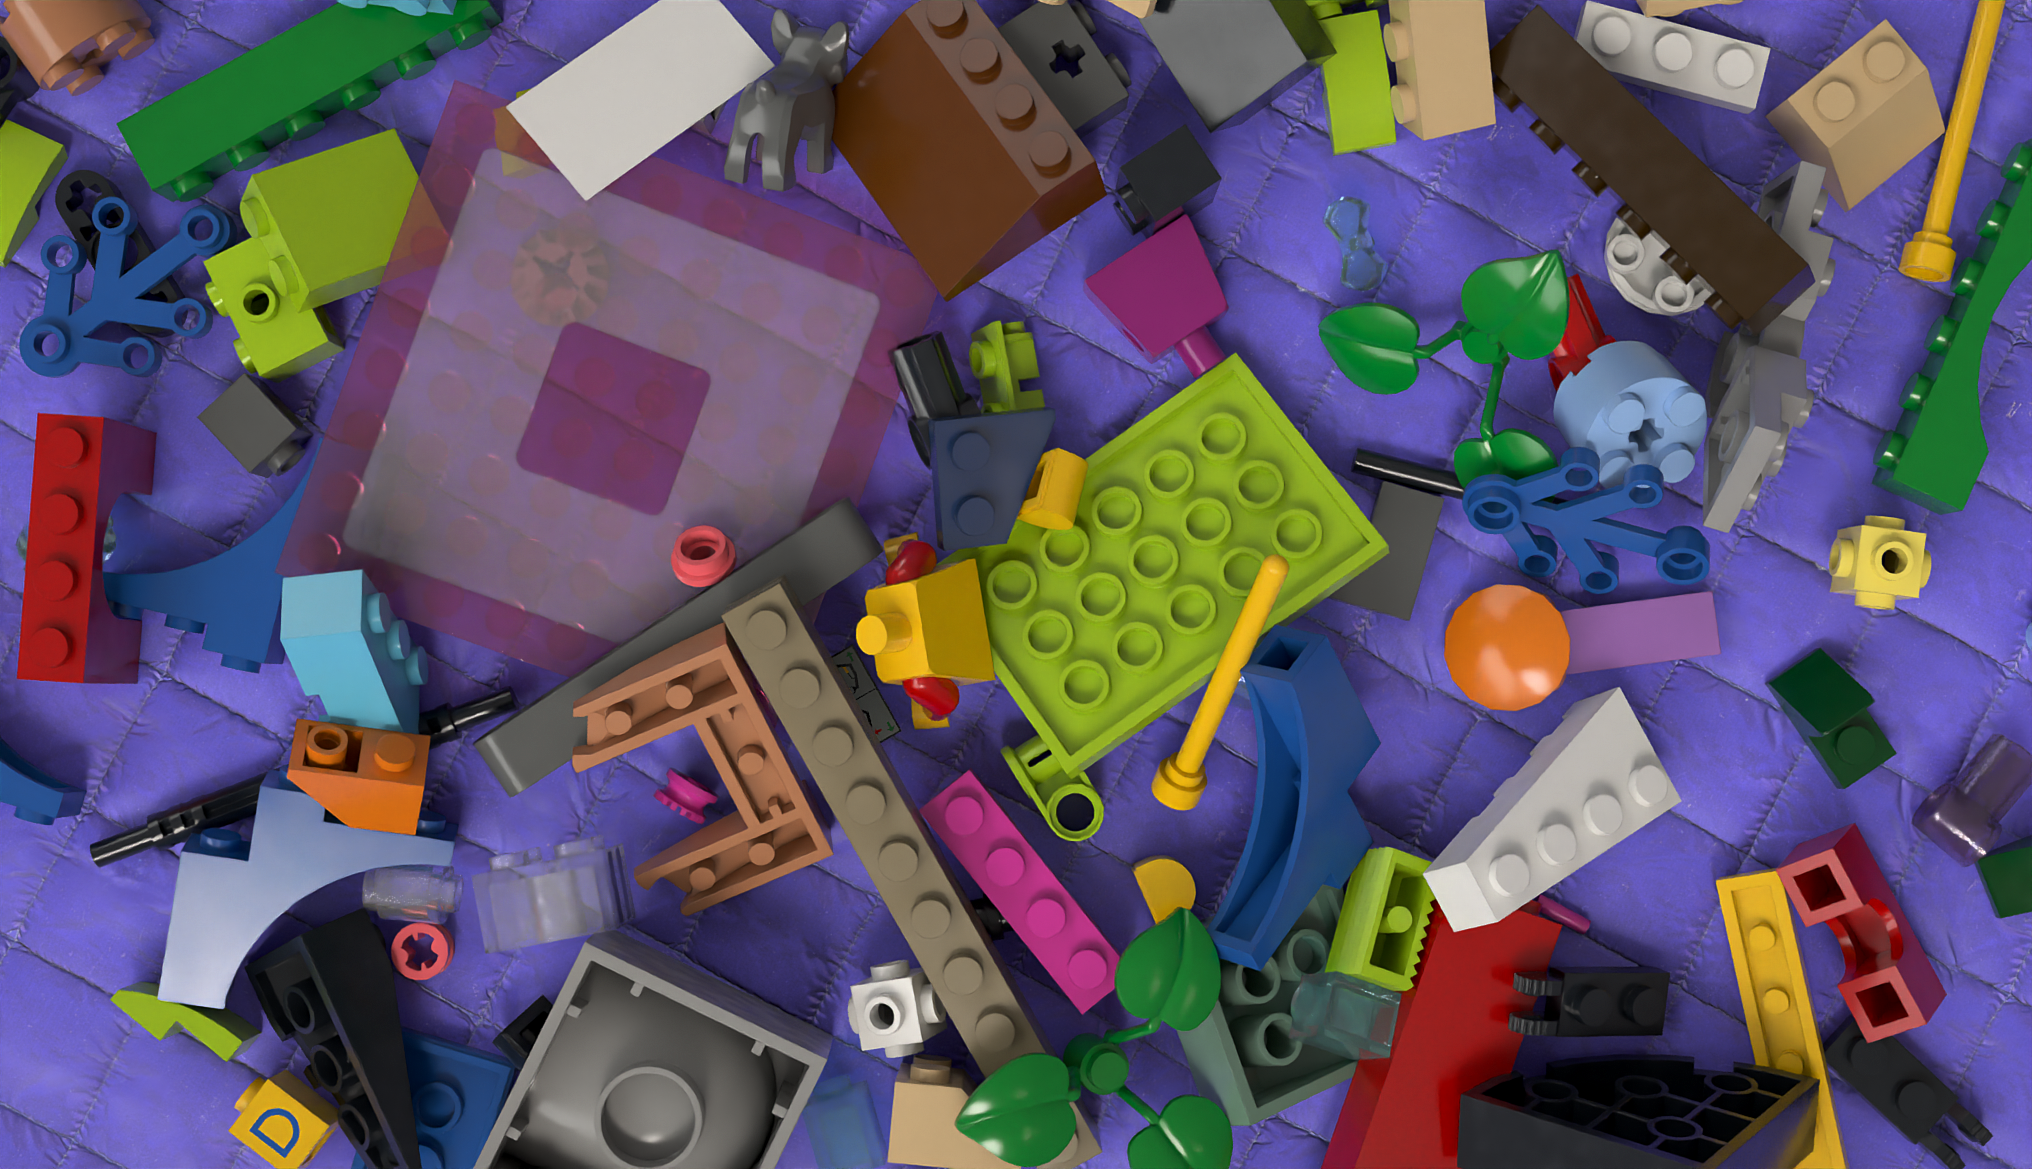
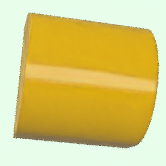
(1054, 490)
(1164, 885)

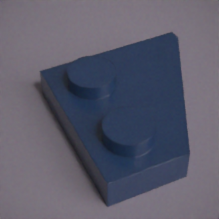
(984, 472)

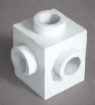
(895, 1009)

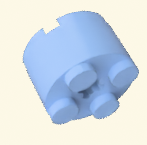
(1632, 412)

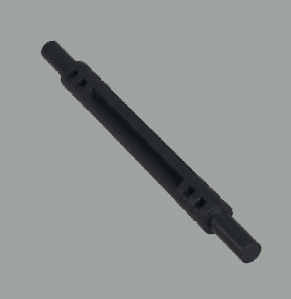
(240, 800)

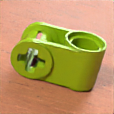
(1049, 784)

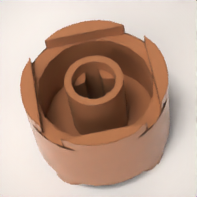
(72, 39)

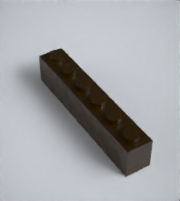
(1649, 172)

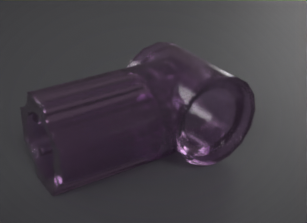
(1967, 812)

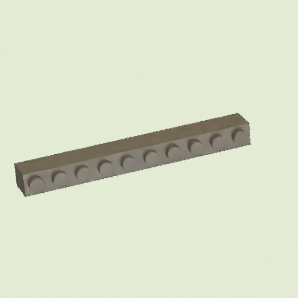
(892, 839)

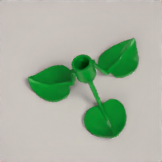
(1509, 308)
(1024, 1104)

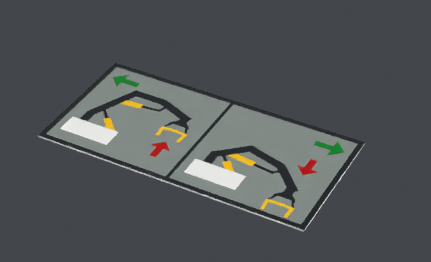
(866, 693)

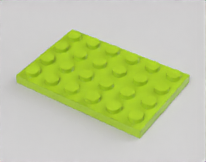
(1170, 530)

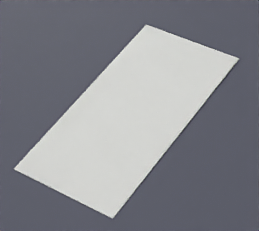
(639, 90)

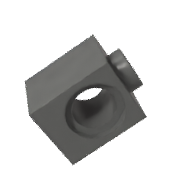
(257, 427)

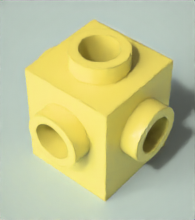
(1858, 566)

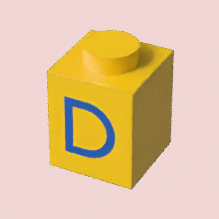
(284, 1120)

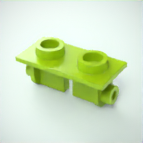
(1001, 359)

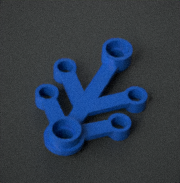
(117, 295)
(1506, 505)

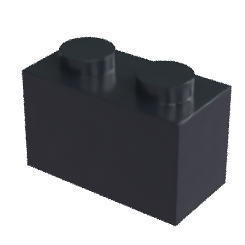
(1165, 184)

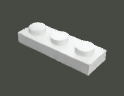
(1673, 57)

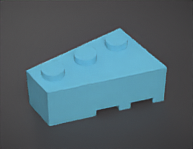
(352, 651)

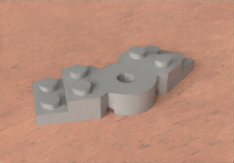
(1760, 381)

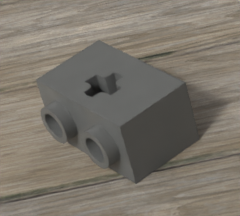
(1066, 30)

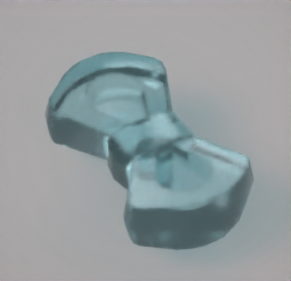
(1348, 223)

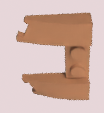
(711, 687)

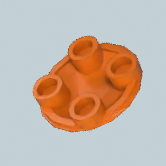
(1507, 647)

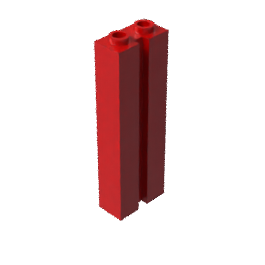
(1444, 1043)

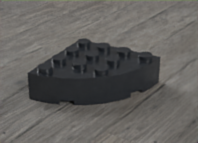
(1639, 1116)

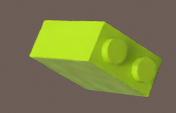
(331, 217)

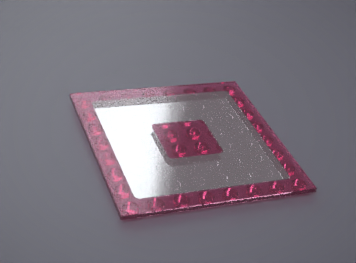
(587, 385)

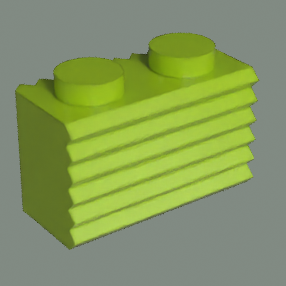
(1383, 919)

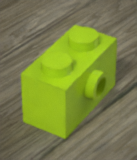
(271, 331)

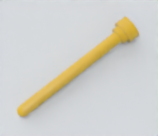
(1930, 251)
(1182, 776)

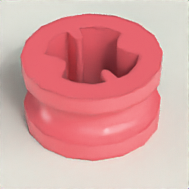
(403, 954)

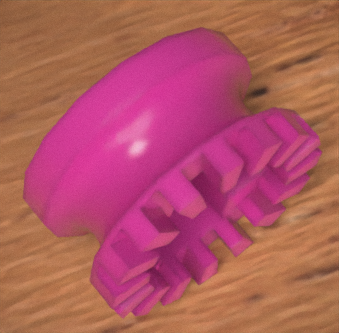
(687, 794)

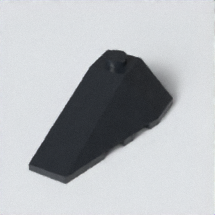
(342, 1009)

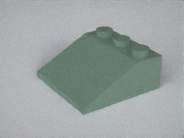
(1244, 1046)

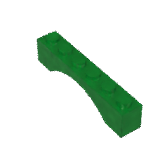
(1940, 434)

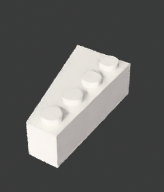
(1560, 811)

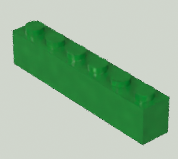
(290, 89)

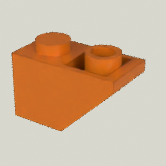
(361, 773)

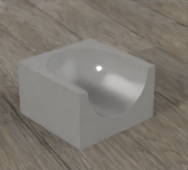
(656, 1071)

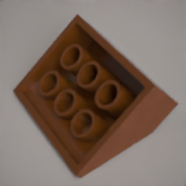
(960, 143)

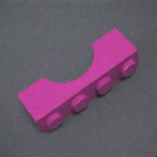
(1024, 889)

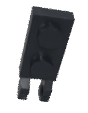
(1593, 1001)
(1900, 1090)

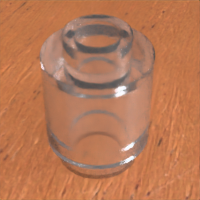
(413, 892)

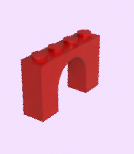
(65, 613)

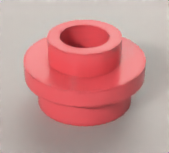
(703, 556)

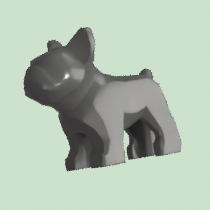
(790, 104)

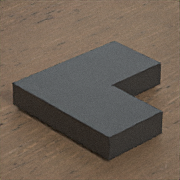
(1408, 526)

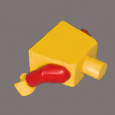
(927, 629)

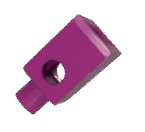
(1164, 297)

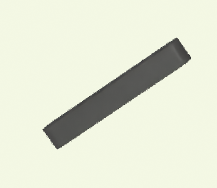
(810, 557)

